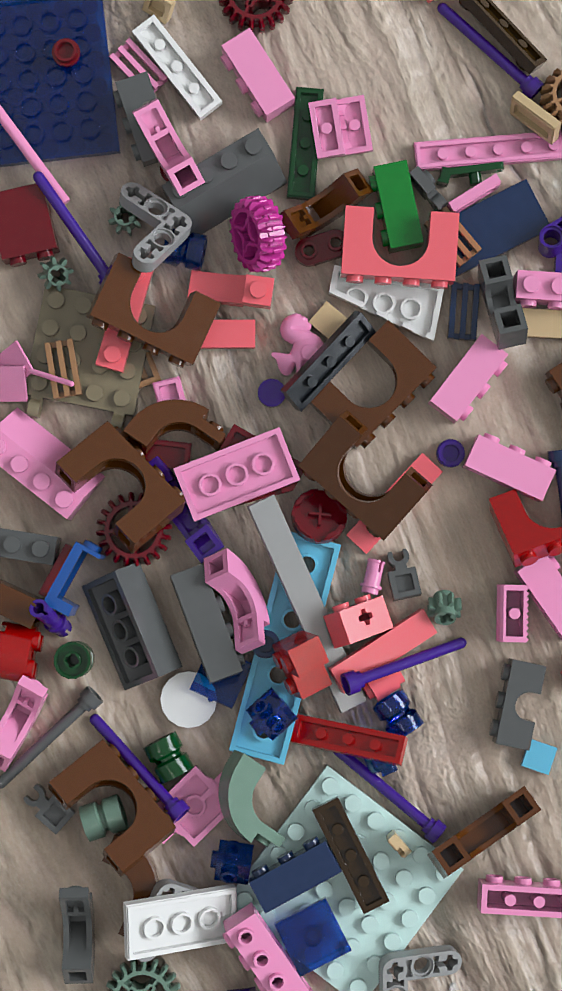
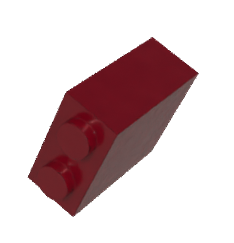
(26, 226)

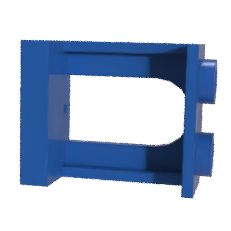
(55, 596)

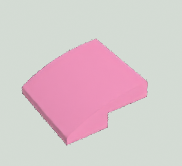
(340, 127)

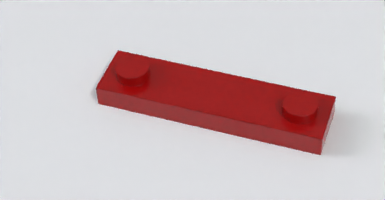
(349, 740)

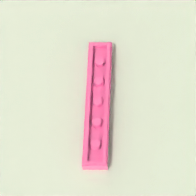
(487, 149)

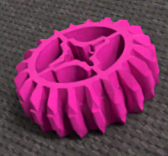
(258, 233)

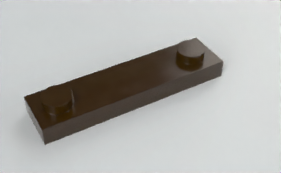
(506, 33)
(350, 855)

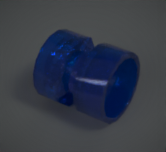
(189, 253)
(397, 713)

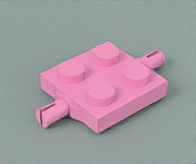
(202, 797)

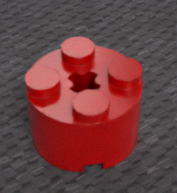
(19, 651)

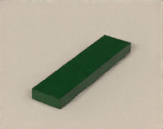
(303, 150)

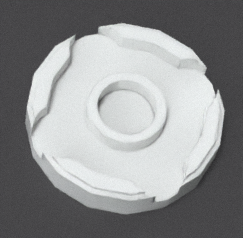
(183, 705)

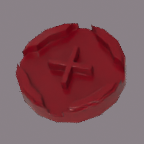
(318, 517)

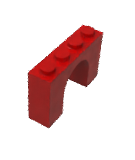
(523, 537)

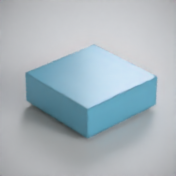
(539, 757)

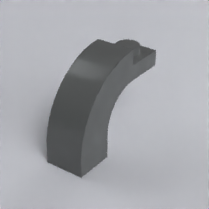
(78, 935)

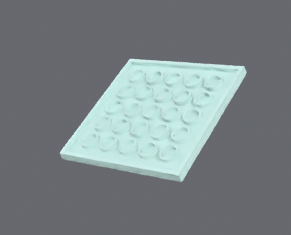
(409, 882)

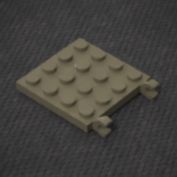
(63, 318)

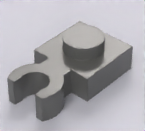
(424, 184)
(403, 580)
(51, 811)

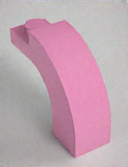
(167, 147)
(243, 596)
(20, 717)

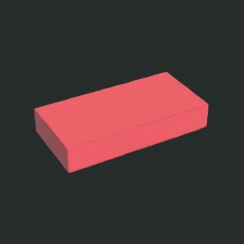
(230, 335)

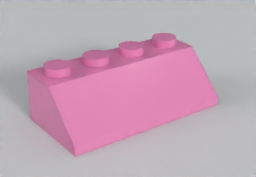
(31, 457)

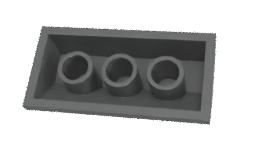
(229, 175)
(132, 626)

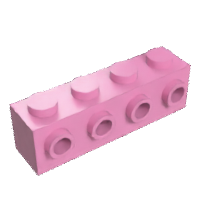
(538, 288)
(520, 896)
(262, 952)

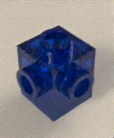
(270, 715)
(232, 862)

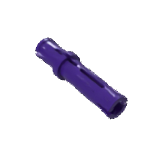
(51, 618)

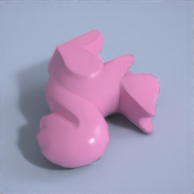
(296, 331)

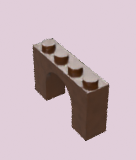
(113, 311)
(410, 371)
(110, 450)
(327, 467)
(103, 768)

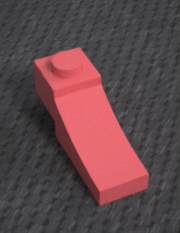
(233, 289)

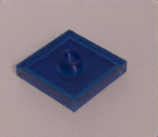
(312, 936)

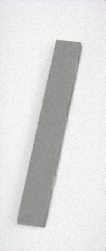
(299, 586)

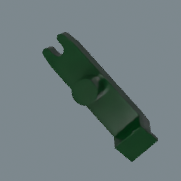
(473, 172)

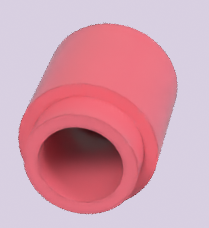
(384, 686)

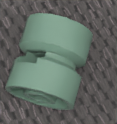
(104, 817)

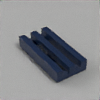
(465, 287)

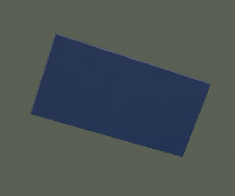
(501, 223)

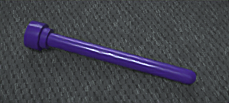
(529, 85)
(71, 224)
(354, 681)
(175, 807)
(432, 828)

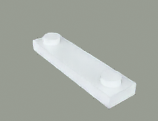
(177, 67)

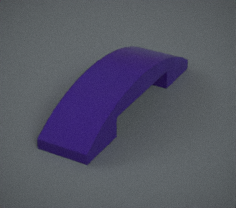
(200, 534)

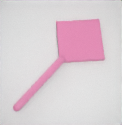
(15, 356)
(13, 384)

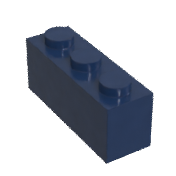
(294, 873)

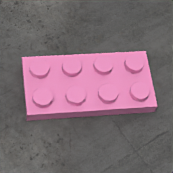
(236, 474)

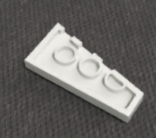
(406, 307)

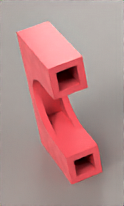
(434, 267)

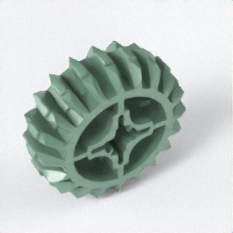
(157, 975)

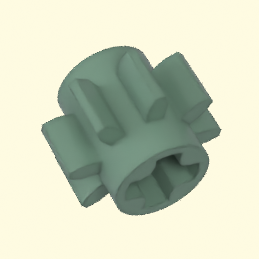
(118, 220)
(54, 280)
(444, 607)

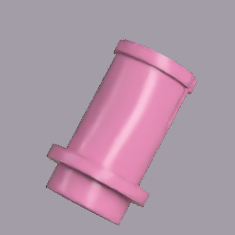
(372, 577)

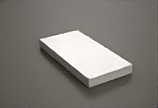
(177, 921)

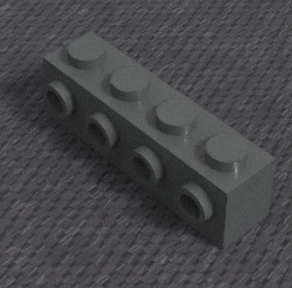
(206, 624)

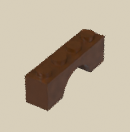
(484, 832)

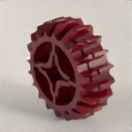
(248, 18)
(108, 532)

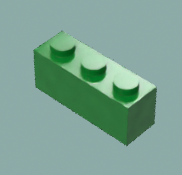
(396, 207)

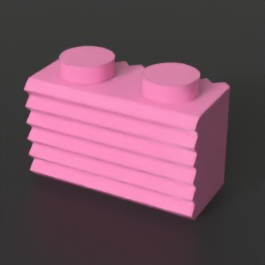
(512, 613)

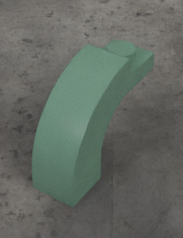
(235, 800)

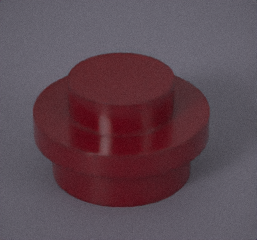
(66, 52)

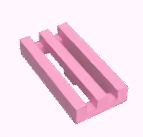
(123, 50)
(474, 194)

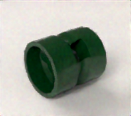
(74, 659)
(168, 757)

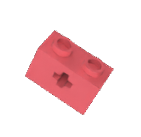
(359, 621)

